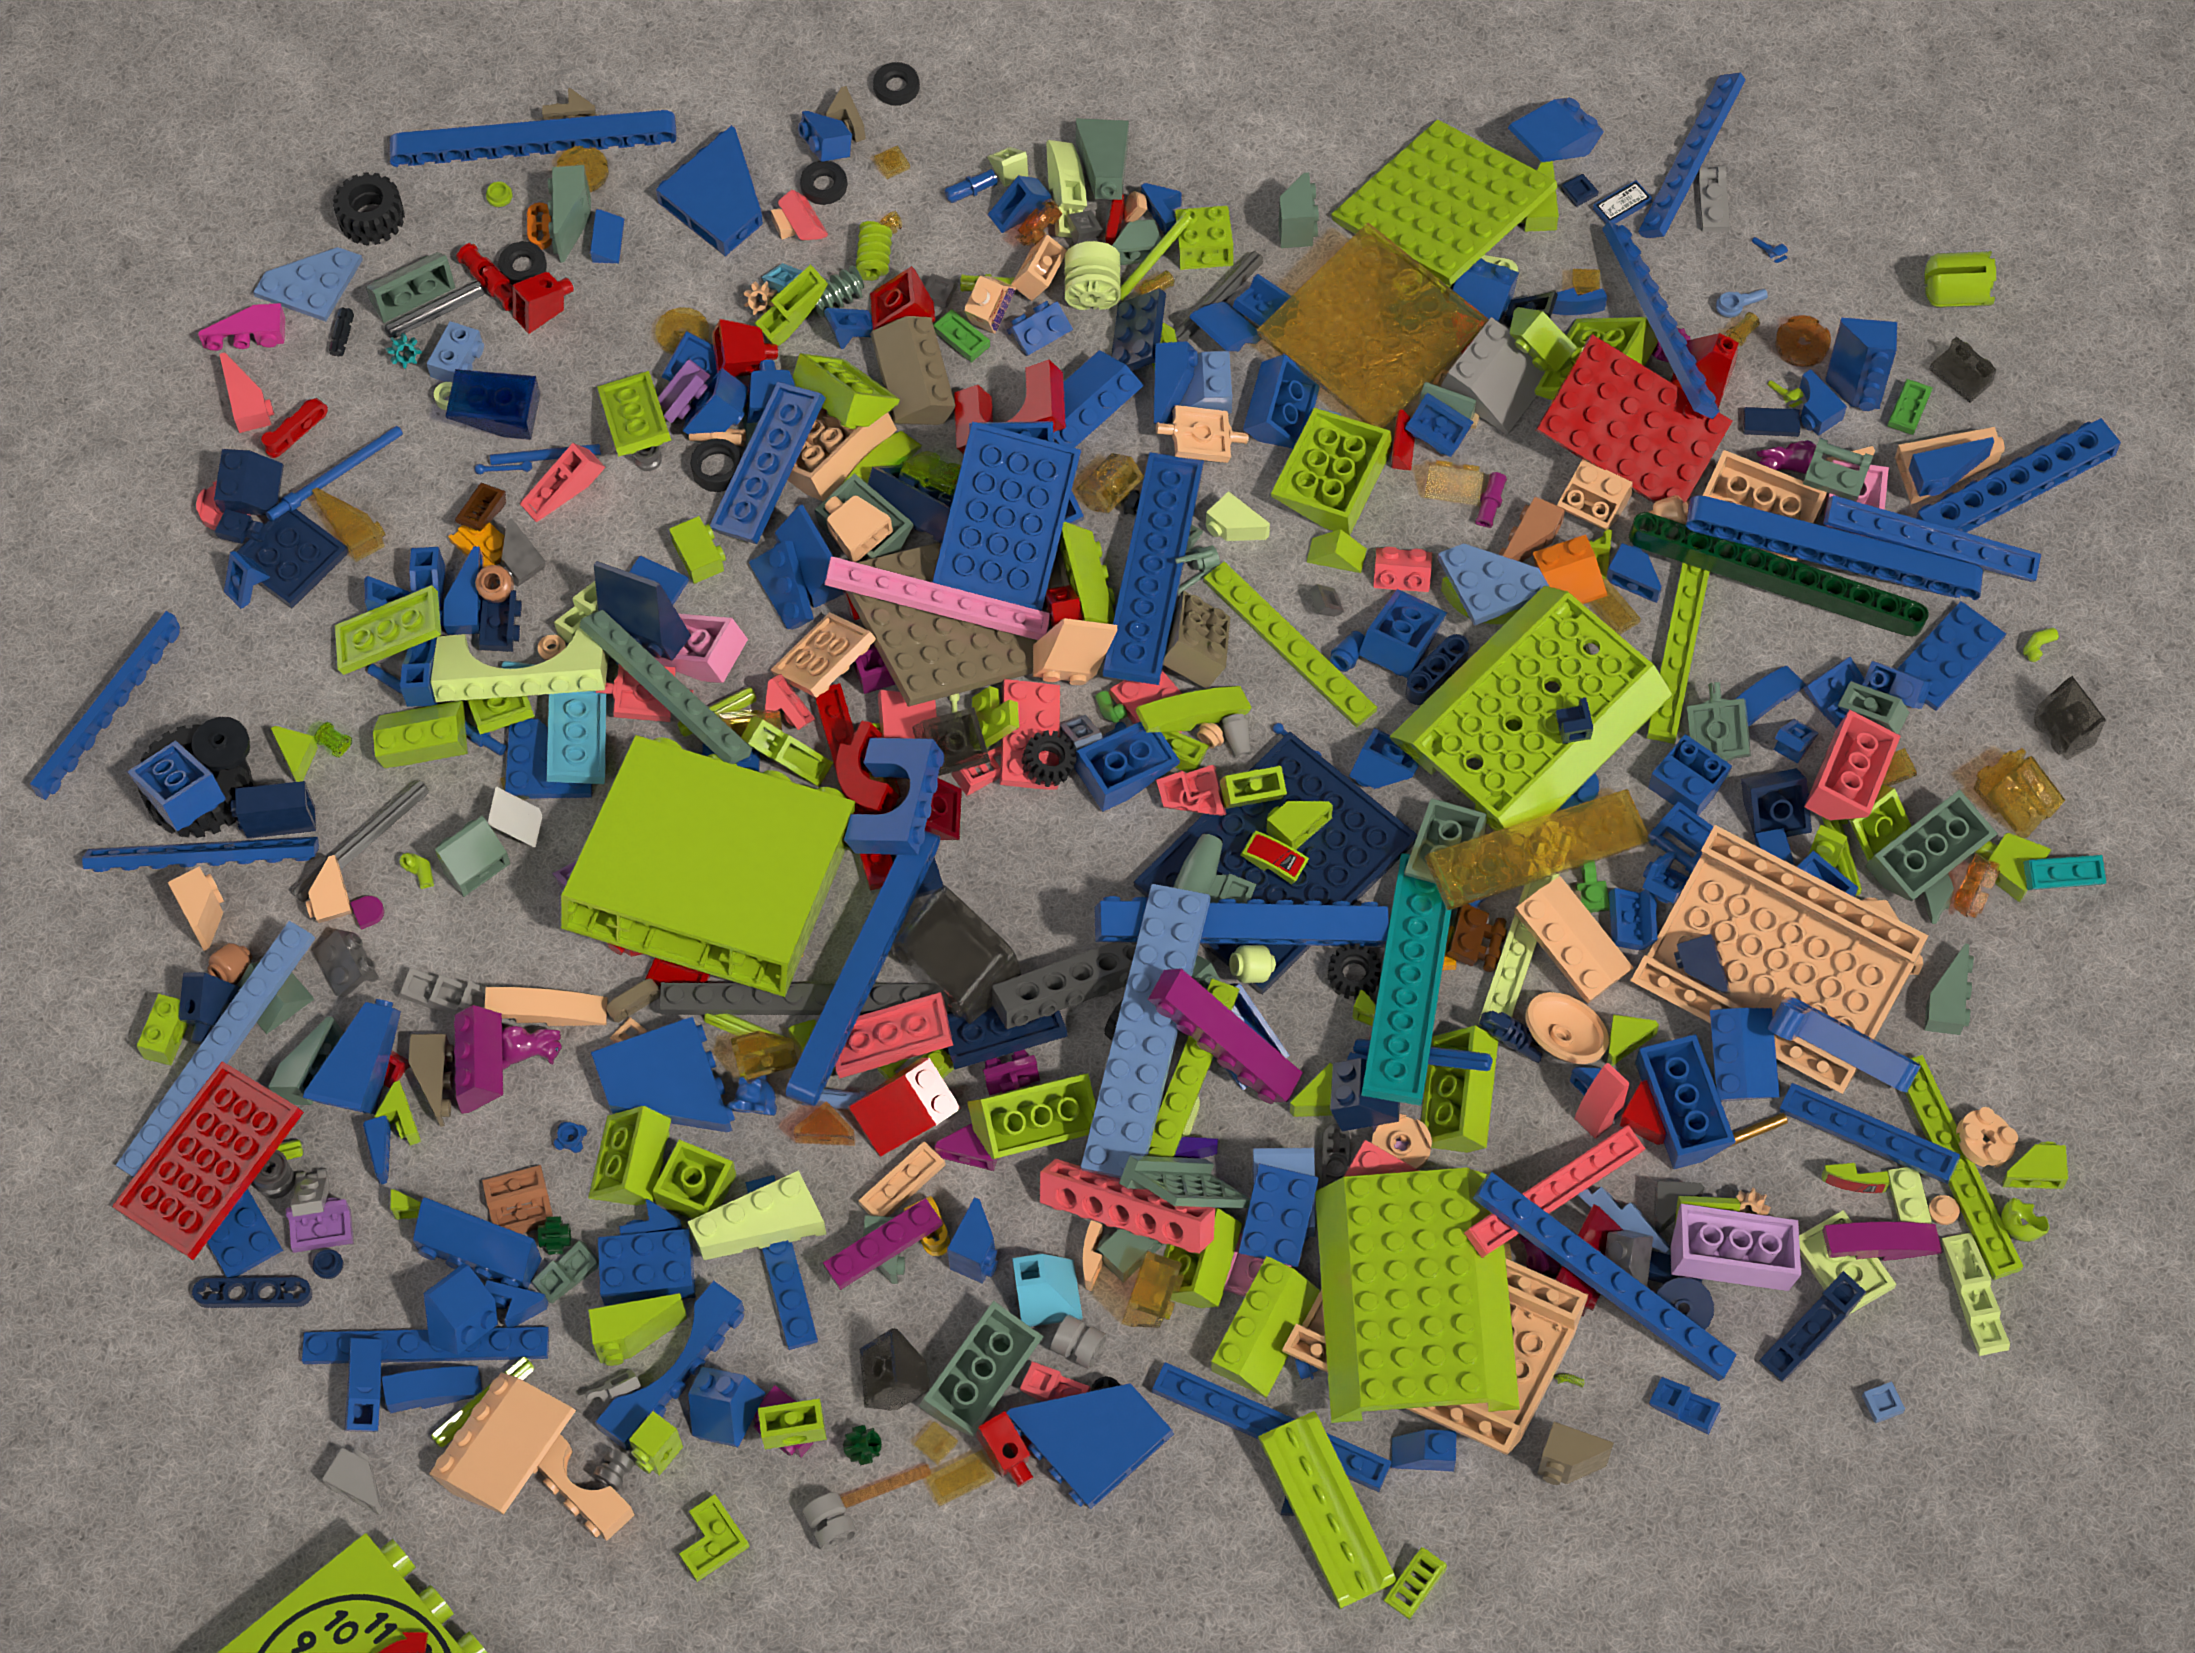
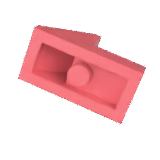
(782, 696)

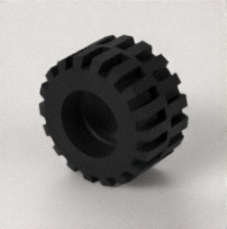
(373, 224)

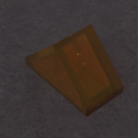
(824, 1127)

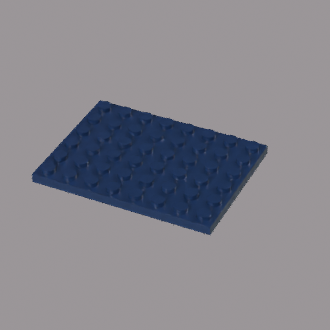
(1343, 854)

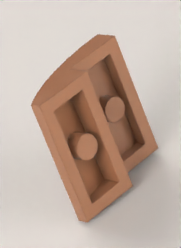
(514, 1190)

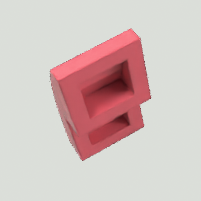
(1049, 1384)

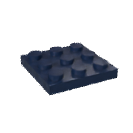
(294, 556)

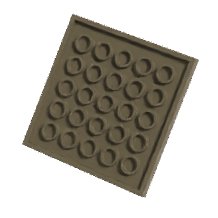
(931, 652)

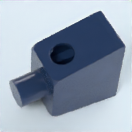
(204, 1002)

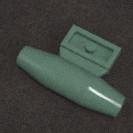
(1200, 876)

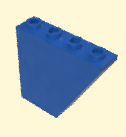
(715, 194)
(667, 1074)
(1092, 1438)

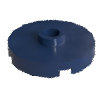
(1692, 1292)

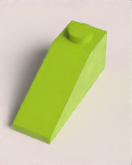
(1546, 214)

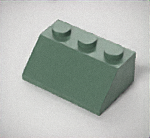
(411, 286)
(857, 487)

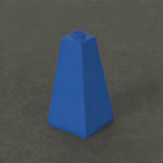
(359, 1062)

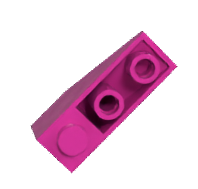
(262, 320)

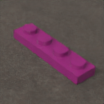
(882, 1244)

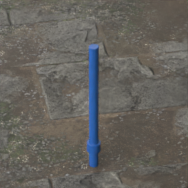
(293, 500)
(483, 739)

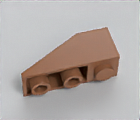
(1536, 531)

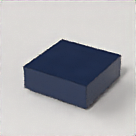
(1579, 190)

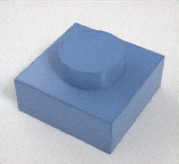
(1883, 1402)

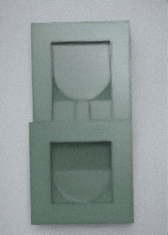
(566, 1273)

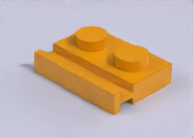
(488, 539)

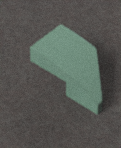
(1938, 898)

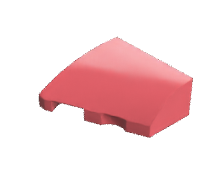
(1193, 791)

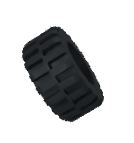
(227, 780)

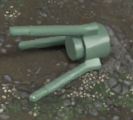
(1202, 559)

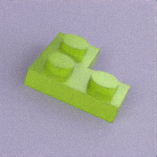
(995, 719)
(721, 1539)

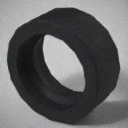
(709, 448)

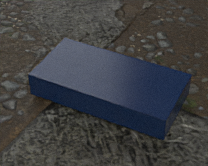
(1771, 421)

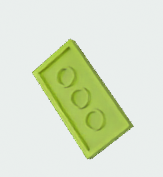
(634, 413)
(387, 630)

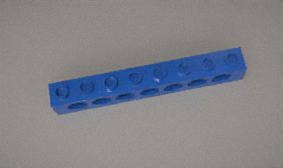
(2100, 446)

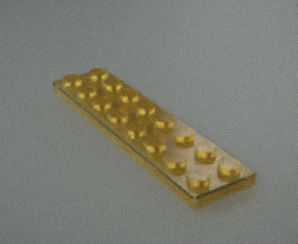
(1537, 849)

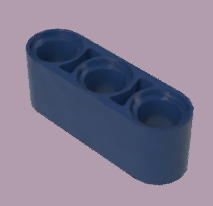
(1442, 659)

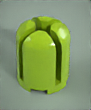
(1960, 279)

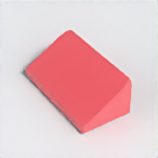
(802, 216)

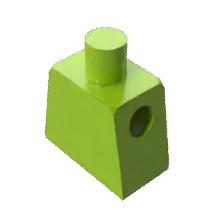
(2010, 855)

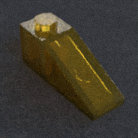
(351, 525)

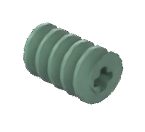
(839, 288)

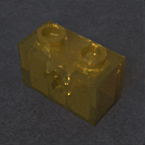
(1109, 483)

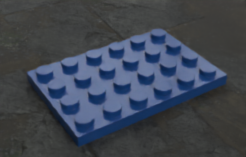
(1006, 516)

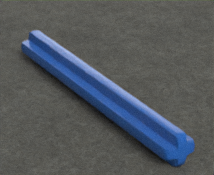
(1442, 1057)

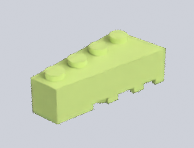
(763, 1217)

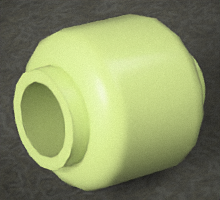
(1252, 963)

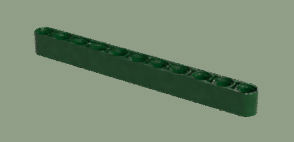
(1788, 584)

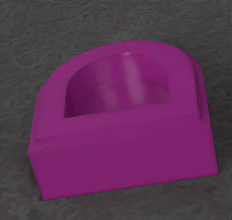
(368, 911)

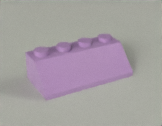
(1736, 1247)

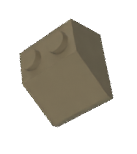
(1572, 1455)

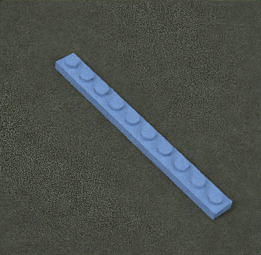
(221, 1041)

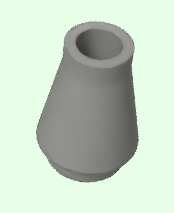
(1237, 734)

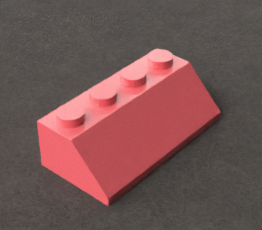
(1852, 769)

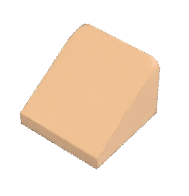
(782, 224)

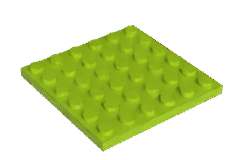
(1446, 200)

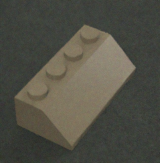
(913, 371)

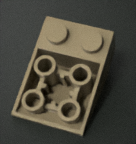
(1197, 640)

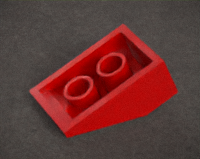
(904, 1106)

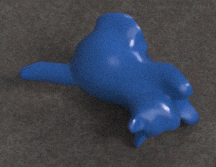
(754, 1096)

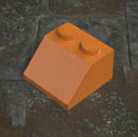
(1572, 568)

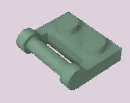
(1835, 477)

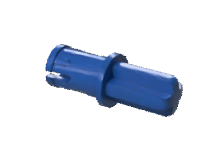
(971, 186)

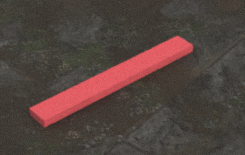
(1561, 1186)

